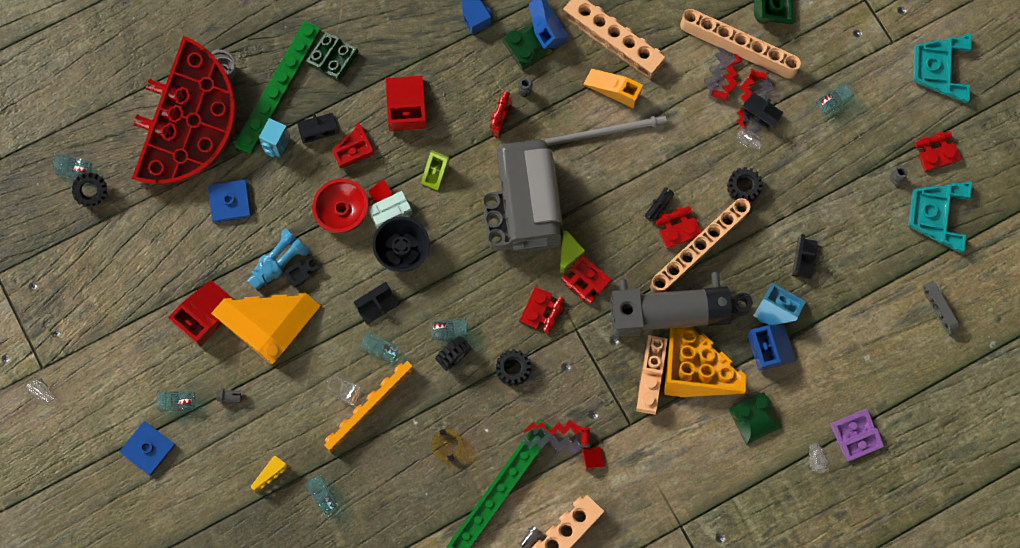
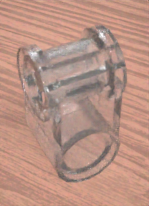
(346, 391)

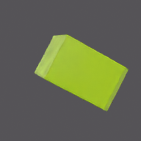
(435, 170)
(570, 251)

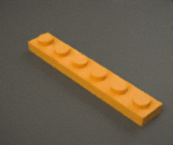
(362, 412)

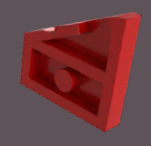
(352, 148)

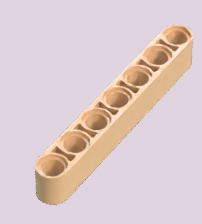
(733, 37)
(703, 238)

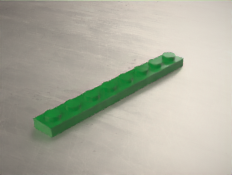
(277, 87)
(496, 493)

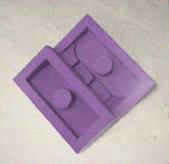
(856, 435)

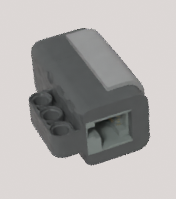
(527, 201)

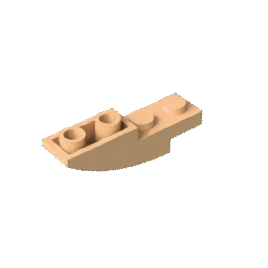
(651, 375)

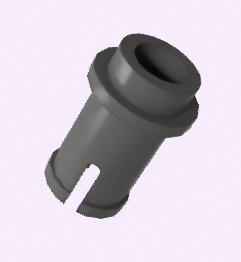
(526, 89)
(898, 176)
(228, 396)
(530, 537)

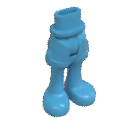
(269, 268)

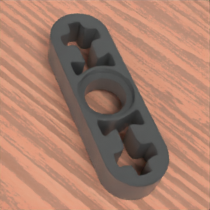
(940, 307)

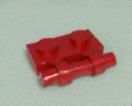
(501, 113)
(939, 156)
(680, 232)
(590, 275)
(536, 307)

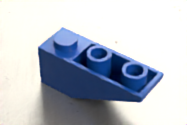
(475, 15)
(546, 25)

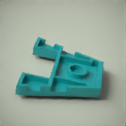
(933, 66)
(930, 213)

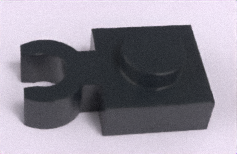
(298, 273)

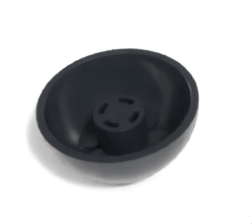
(401, 234)

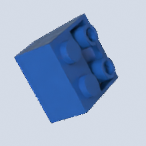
(771, 346)

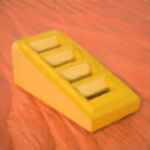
(270, 472)

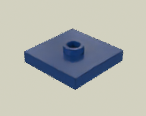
(229, 201)
(147, 448)

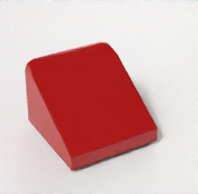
(380, 191)
(592, 458)

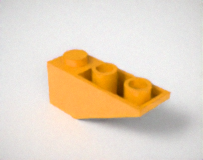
(614, 86)

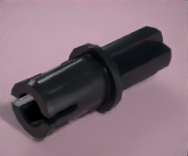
(659, 204)

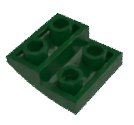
(332, 56)

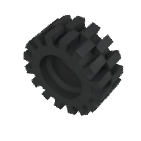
(744, 174)
(86, 200)
(453, 353)
(513, 356)

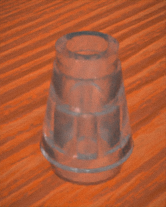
(748, 138)
(40, 390)
(817, 459)

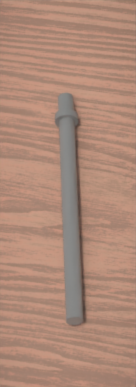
(653, 121)

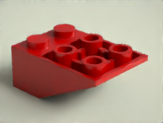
(405, 103)
(195, 315)

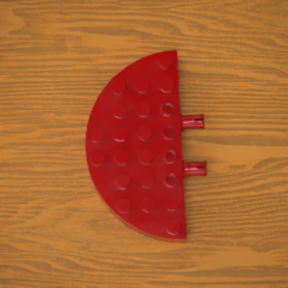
(191, 119)

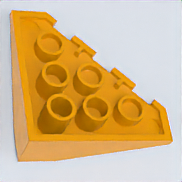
(267, 323)
(697, 368)

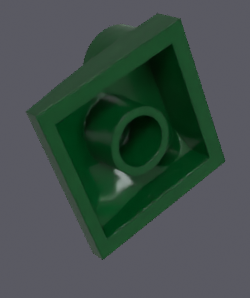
(774, 11)
(525, 47)
(755, 418)

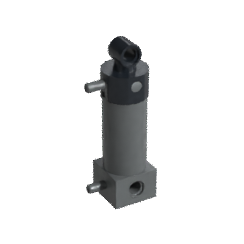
(674, 309)

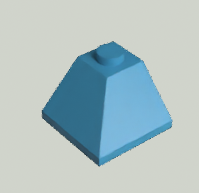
(779, 306)

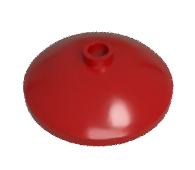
(337, 195)

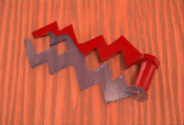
(725, 64)
(766, 87)
(549, 436)

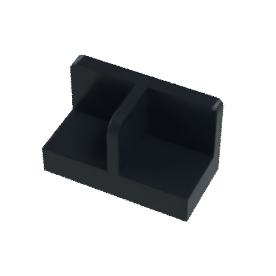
(761, 111)
(317, 128)
(804, 257)
(376, 303)

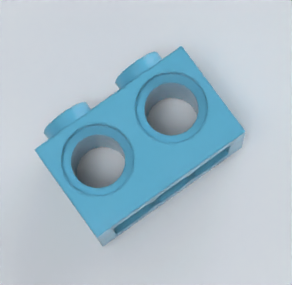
(274, 138)

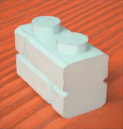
(389, 208)

